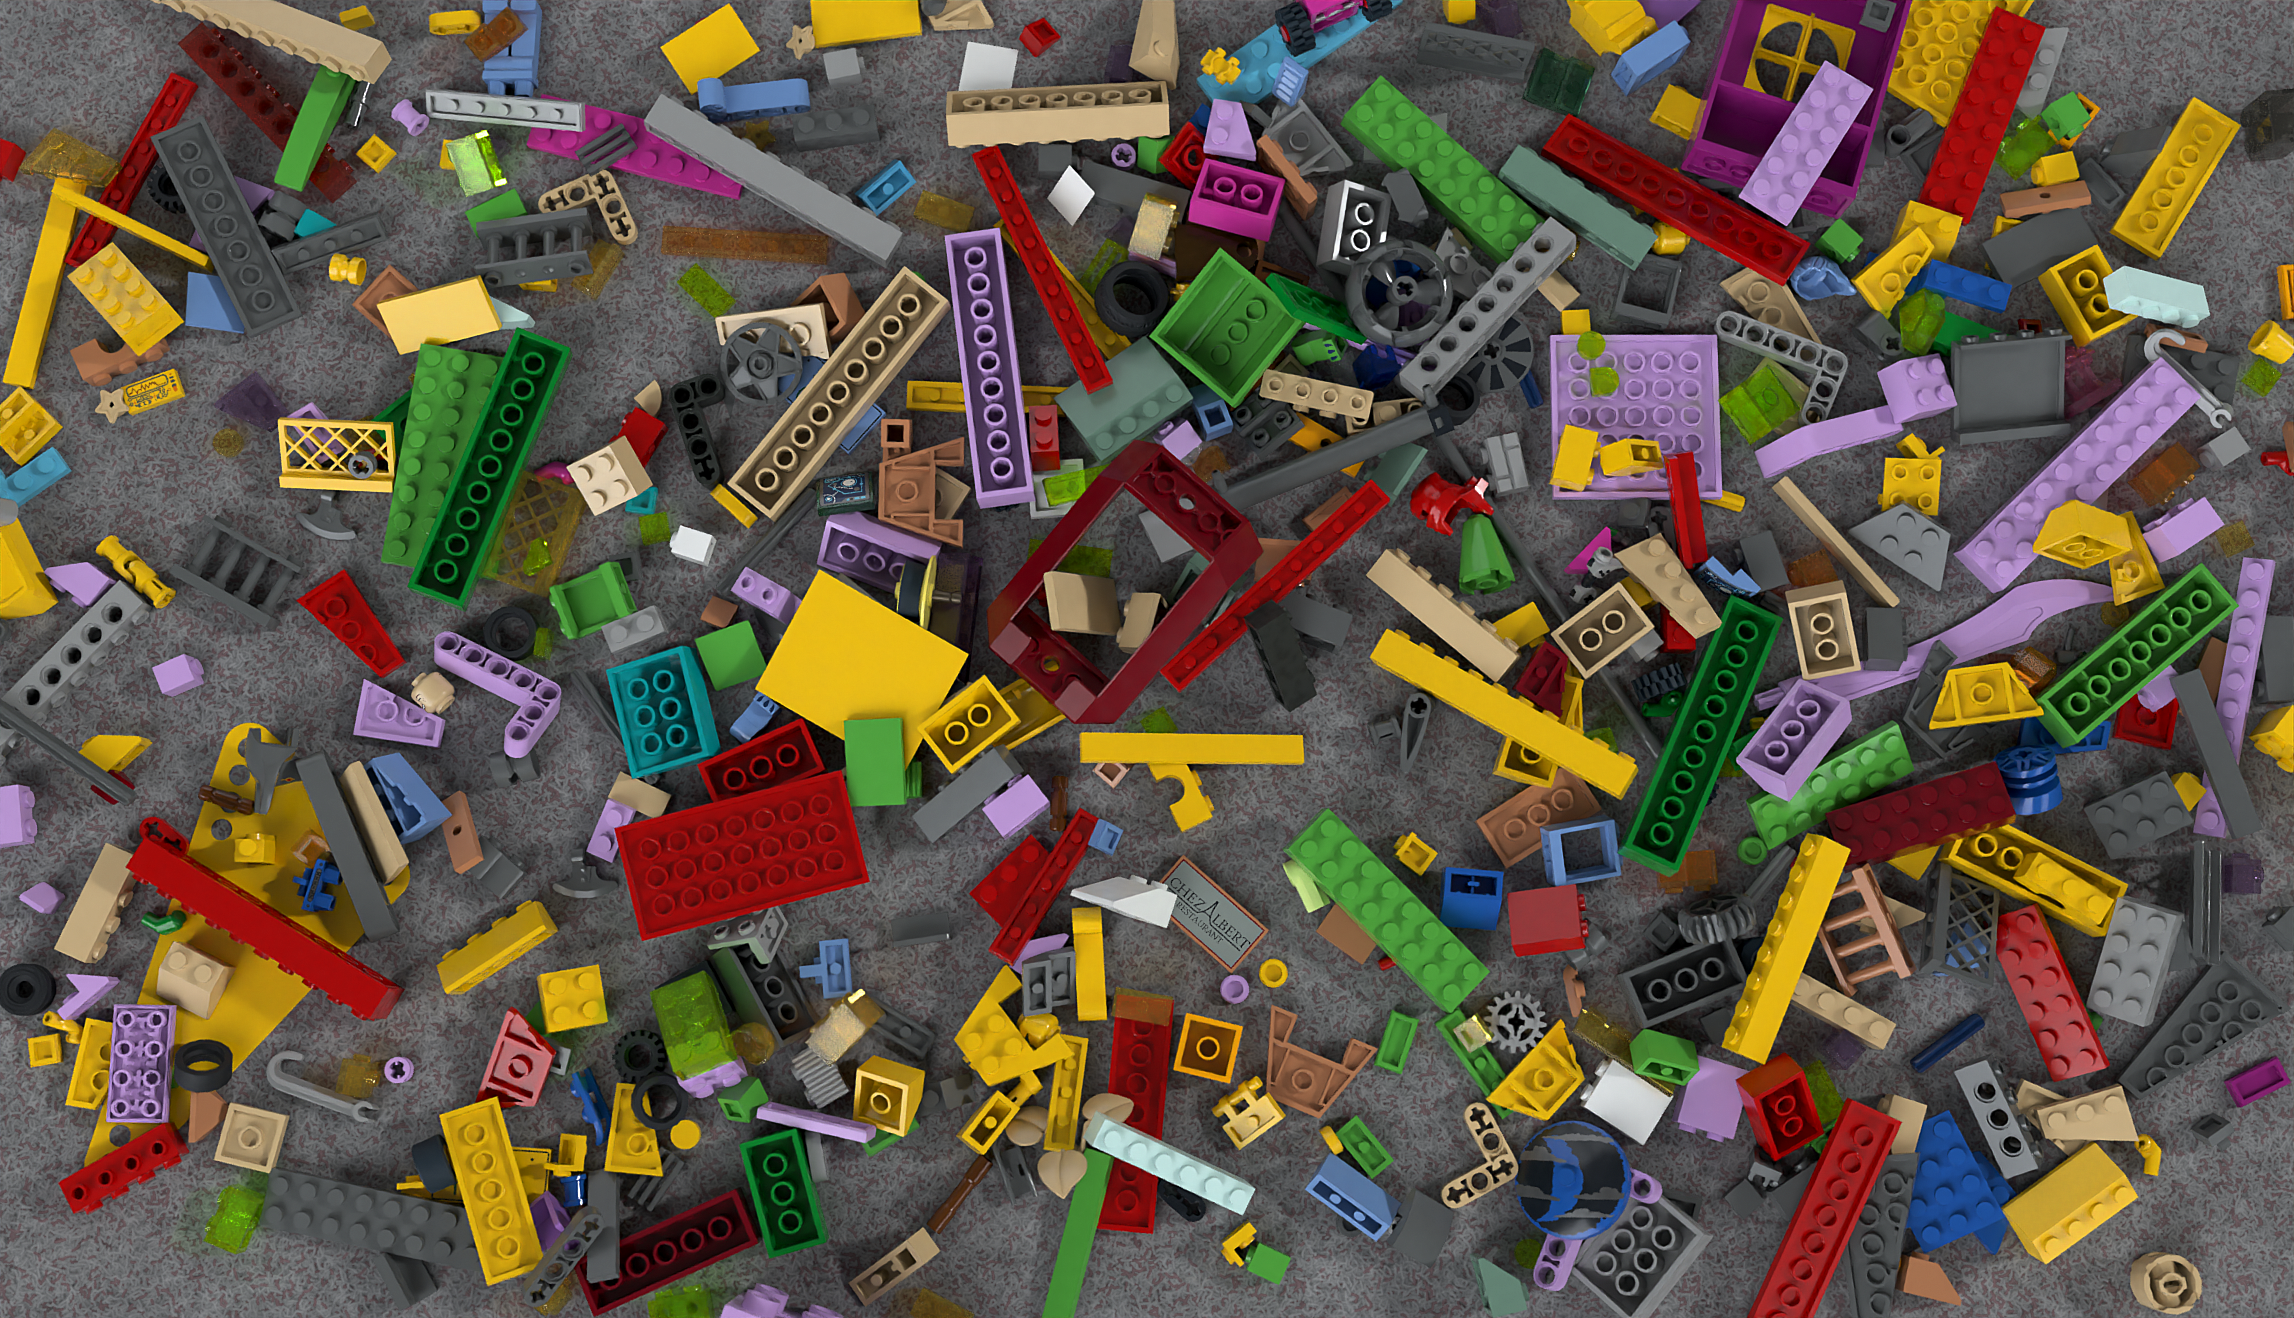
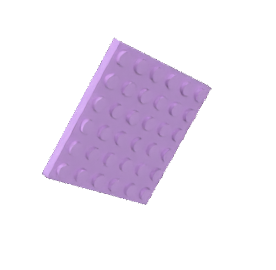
(1662, 396)

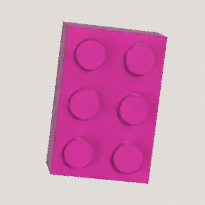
(1236, 200)

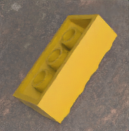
(1526, 766)
(496, 948)
(2068, 1203)

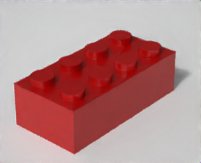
(764, 763)

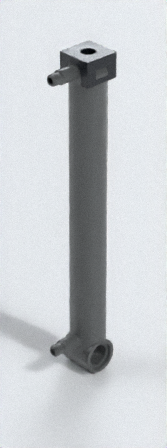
(1339, 455)

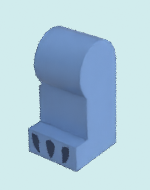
(755, 718)

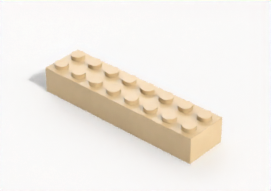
(1057, 113)

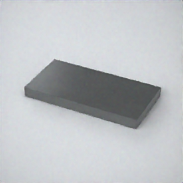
(2037, 245)

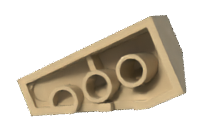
(1156, 42)

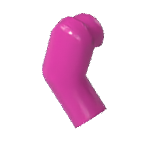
(555, 469)

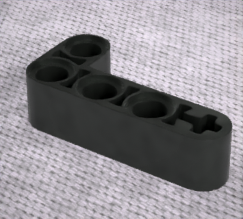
(700, 434)

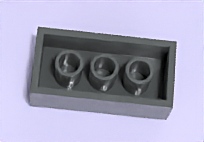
(1681, 981)

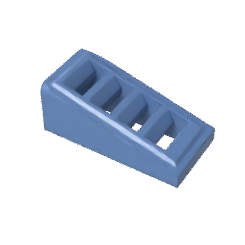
(1290, 82)

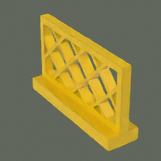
(335, 478)

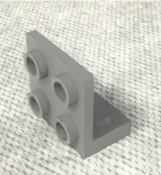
(759, 929)

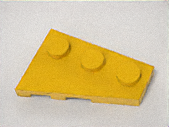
(2134, 571)
(92, 1066)

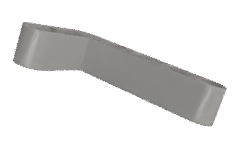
(1790, 357)

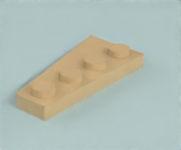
(803, 322)
(1668, 582)

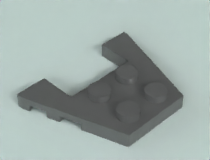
(1922, 702)

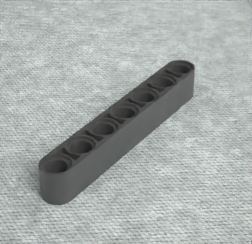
(347, 845)

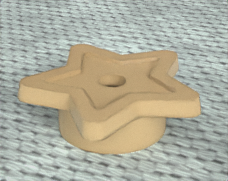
(807, 43)
(119, 404)

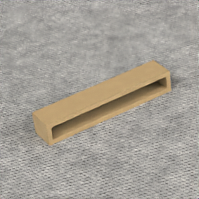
(1444, 615)

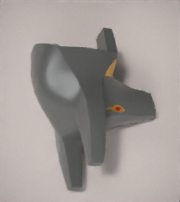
(271, 765)

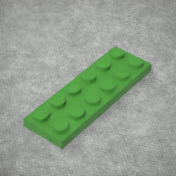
(1834, 784)

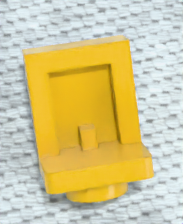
(1413, 853)
(571, 1155)

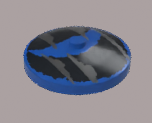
(1573, 1180)

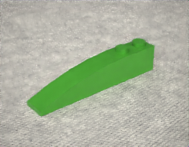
(314, 126)

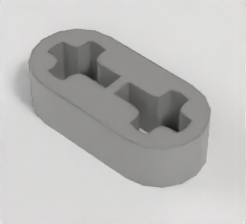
(817, 1156)

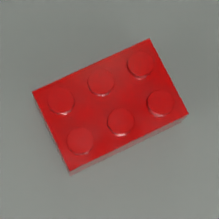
(1780, 1106)

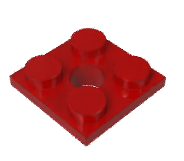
(1176, 156)

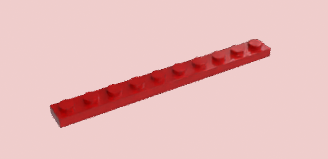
(1042, 269)
(1275, 584)

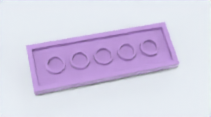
(1806, 143)

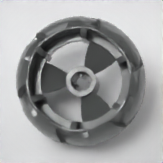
(1434, 291)

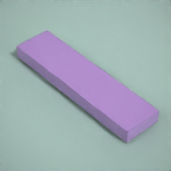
(816, 1122)

